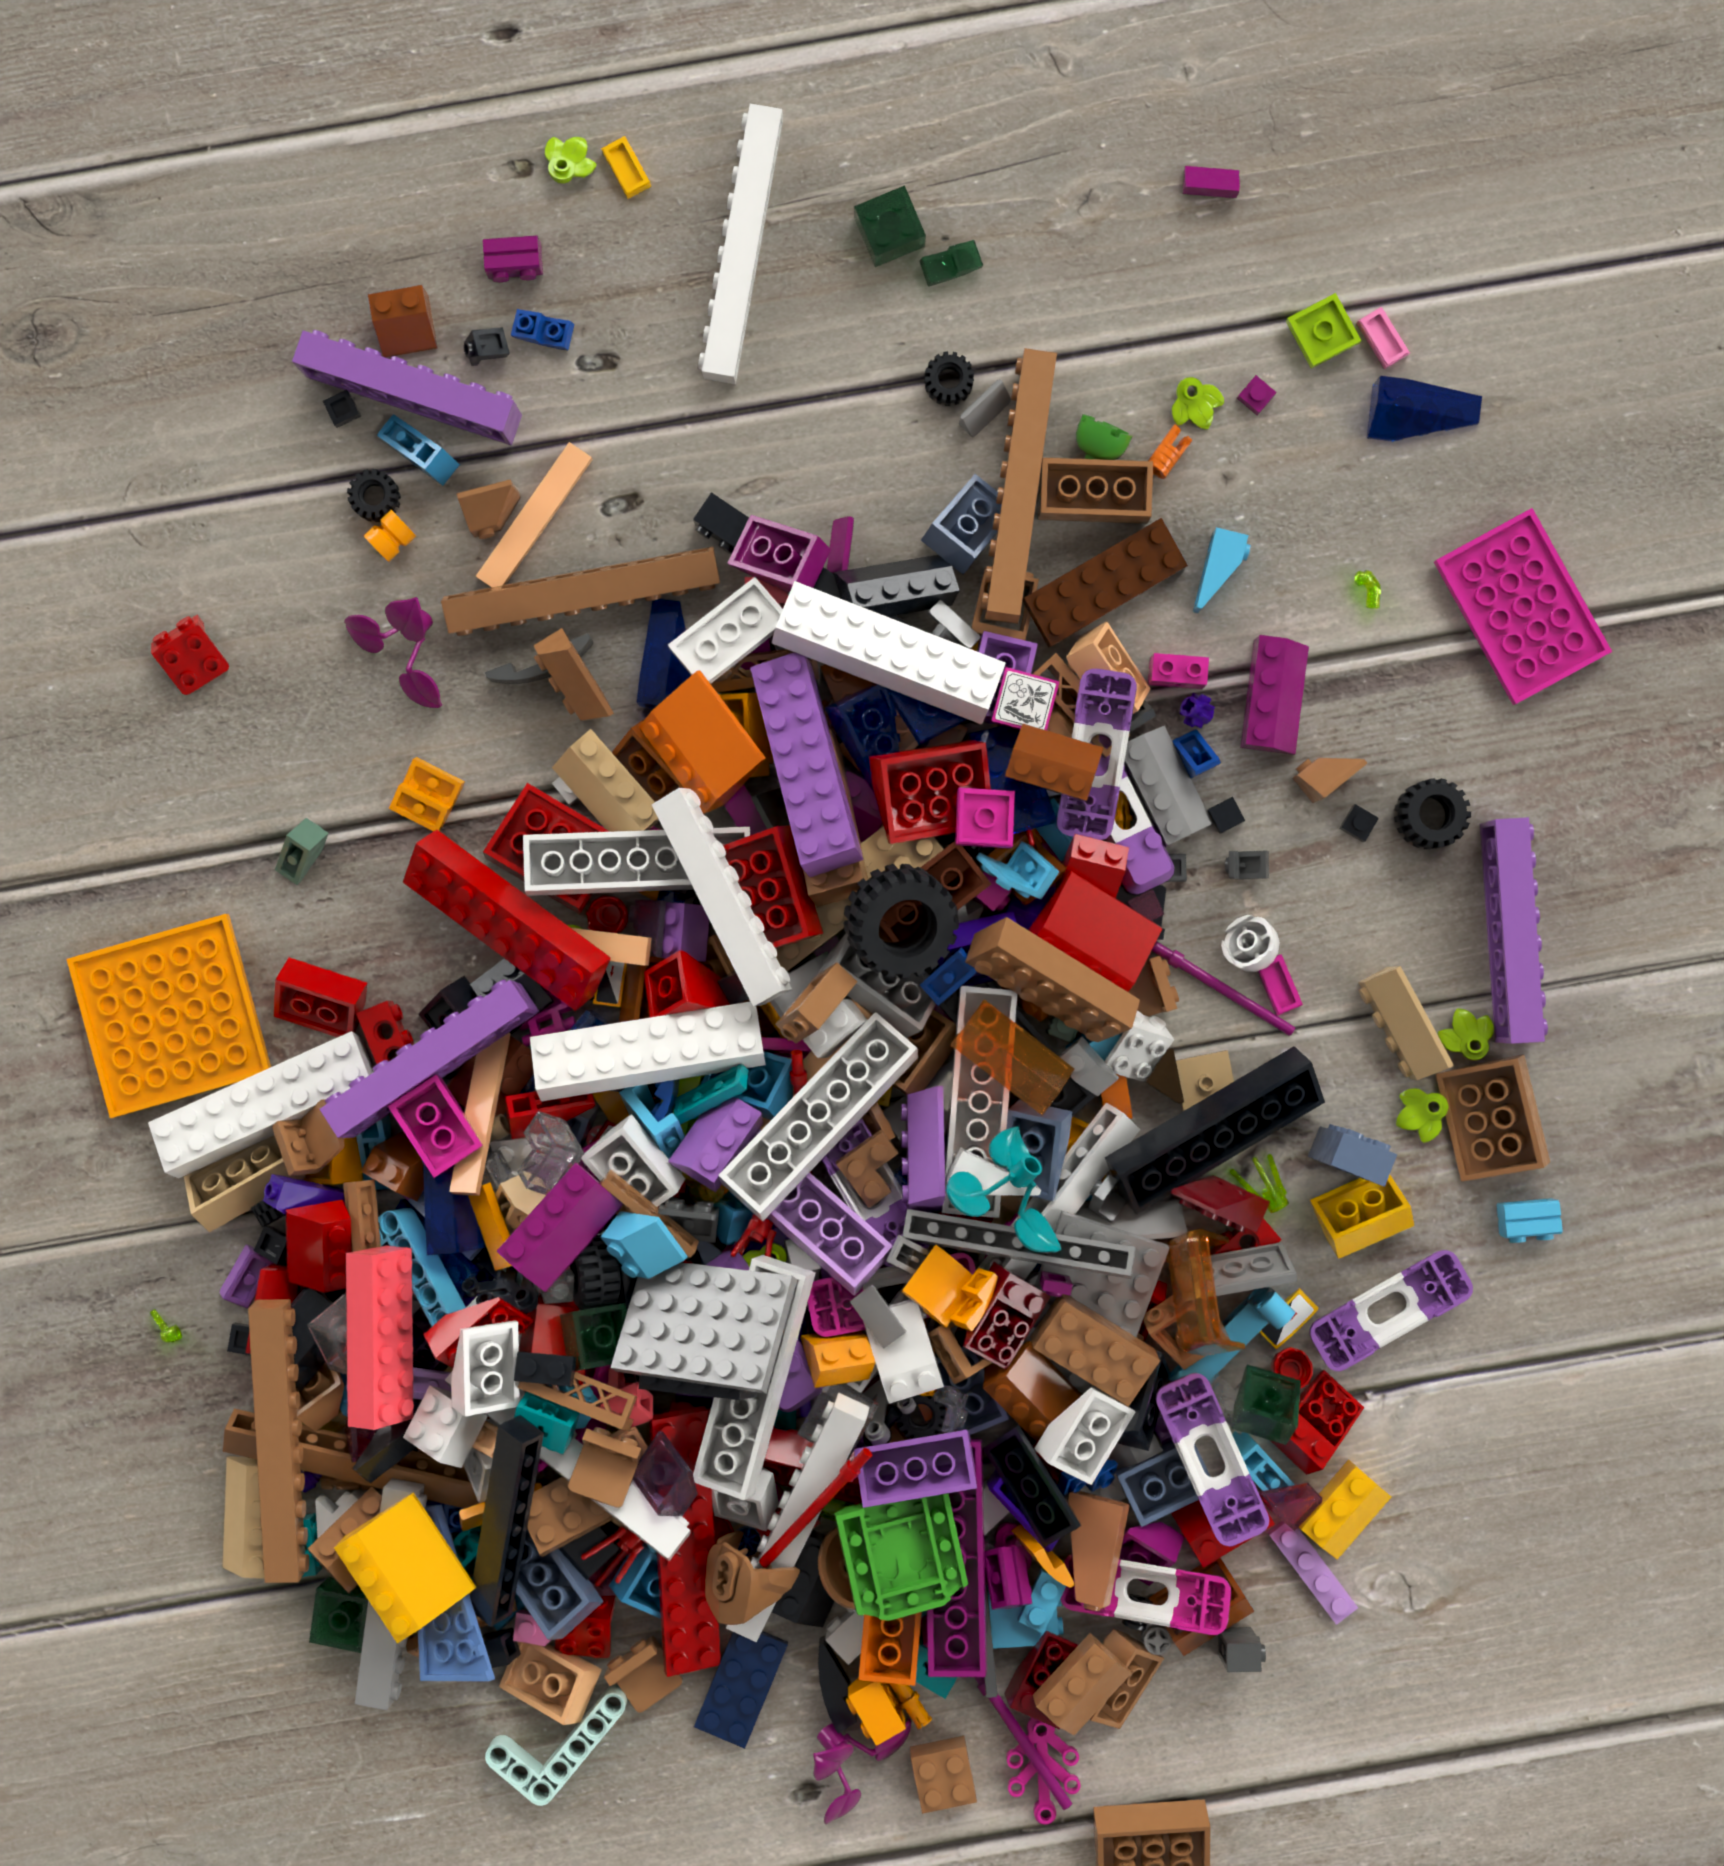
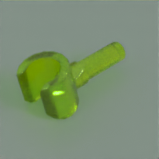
(167, 1334)

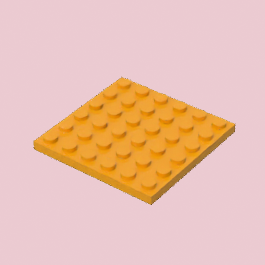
(169, 1015)

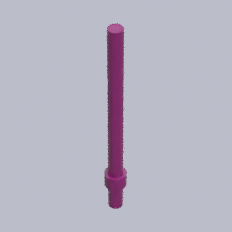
(1177, 960)
(1027, 1747)

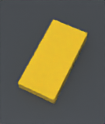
(626, 167)

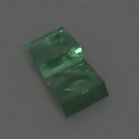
(951, 264)

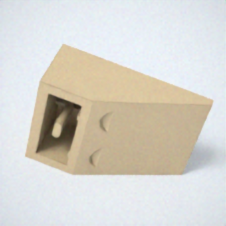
(516, 1202)

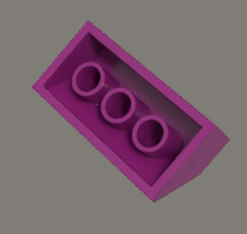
(1274, 695)
(560, 1227)

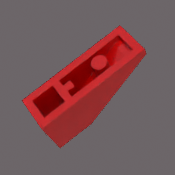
(523, 1108)

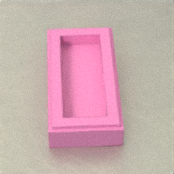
(1383, 338)

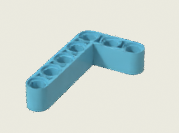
(429, 1277)
(1242, 1326)

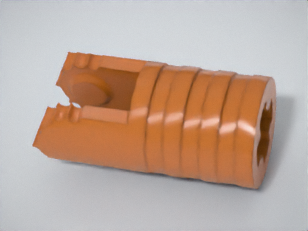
(1166, 455)

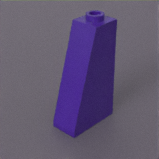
(291, 1193)

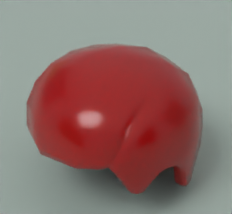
(607, 915)
(1294, 1364)

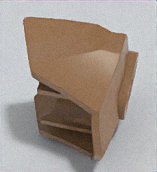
(736, 1588)

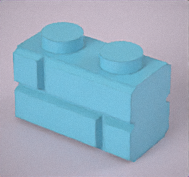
(1529, 1218)

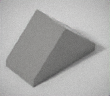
(907, 1255)

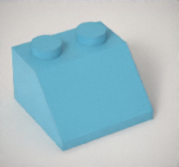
(642, 1244)

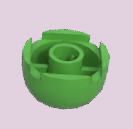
(1101, 439)

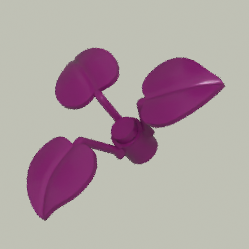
(412, 623)
(836, 1752)

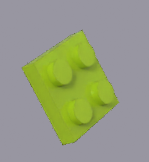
(1323, 330)

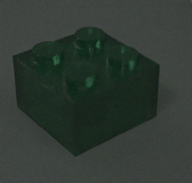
(889, 226)
(593, 1334)
(338, 1616)

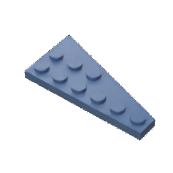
(452, 1642)

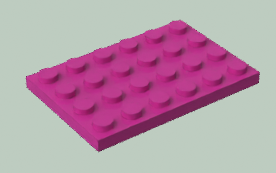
(1522, 606)

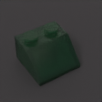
(1267, 1405)

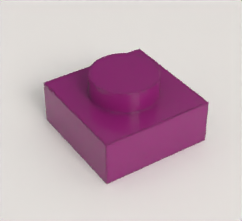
(1256, 395)
(1055, 1284)

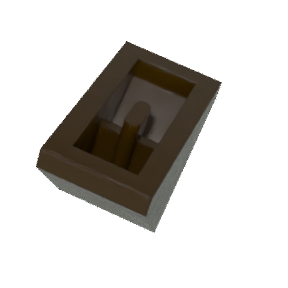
(1166, 1077)

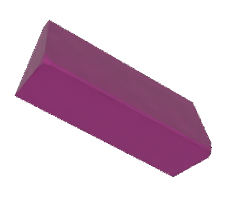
(1211, 182)
(840, 544)

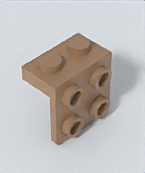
(1154, 988)
(307, 1142)
(605, 1467)
(642, 1674)

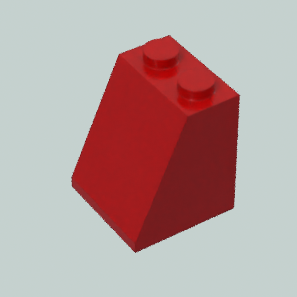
(1097, 862)
(682, 986)
(546, 1332)

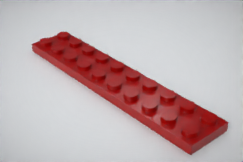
(687, 1621)

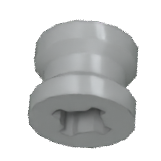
(1157, 1644)

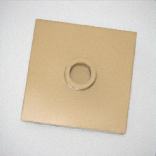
(1203, 1076)

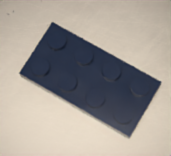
(740, 1687)

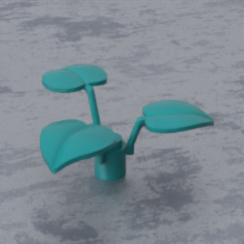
(1011, 1153)

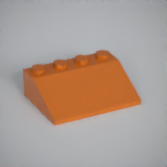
(702, 742)

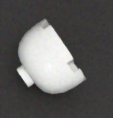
(1250, 943)

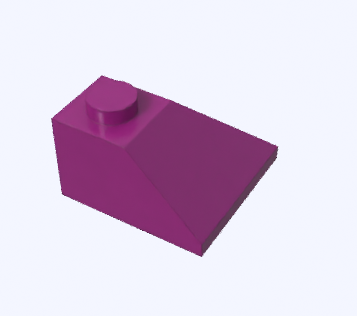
(1151, 1545)

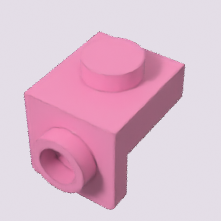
(527, 1630)

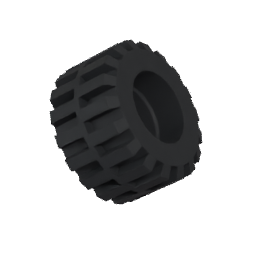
(1454, 807)
(596, 1276)

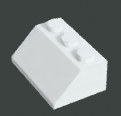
(636, 1159)

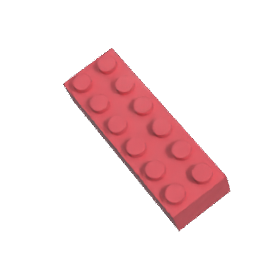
(379, 1337)

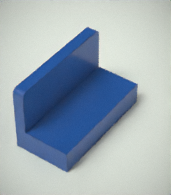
(948, 977)

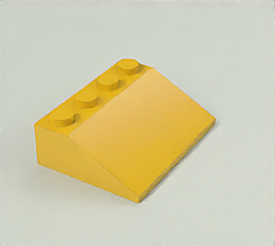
(404, 1567)

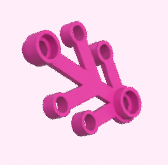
(1029, 1770)

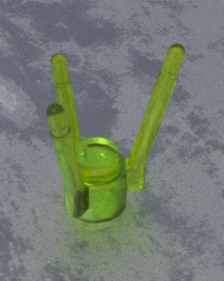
(1273, 1193)

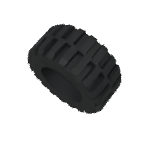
(924, 945)

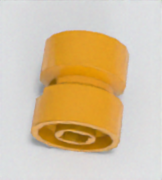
(389, 535)

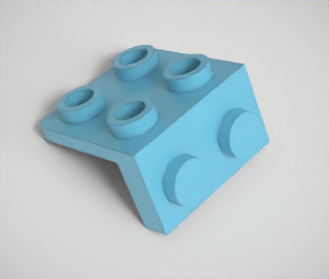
(1025, 871)

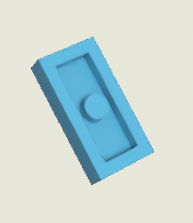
(1045, 1598)

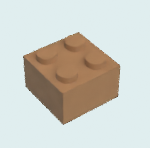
(943, 1774)

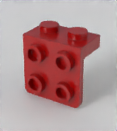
(188, 655)
(592, 1635)

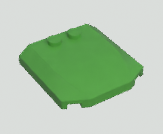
(901, 1556)

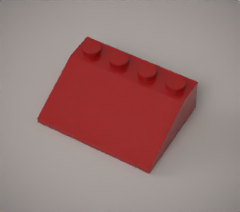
(920, 787)
(531, 815)
(775, 884)
(1097, 930)

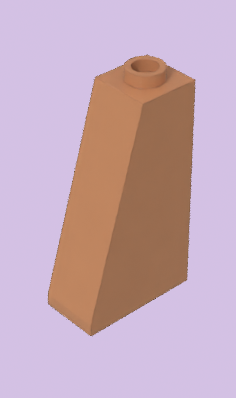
(1096, 1546)

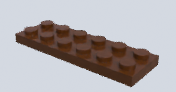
(1104, 582)

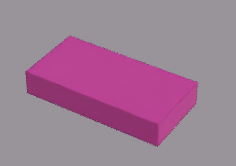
(1280, 986)

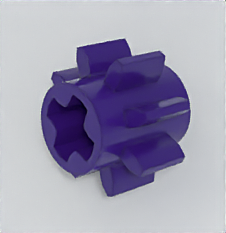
(1197, 710)

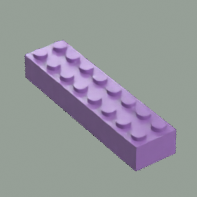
(407, 387)
(806, 764)
(1513, 931)
(436, 1053)

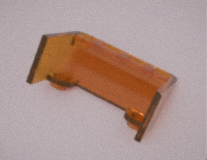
(1195, 1294)

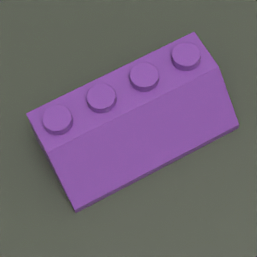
(924, 1150)
(917, 1468)

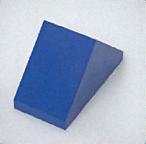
(1195, 753)

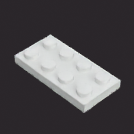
(728, 632)

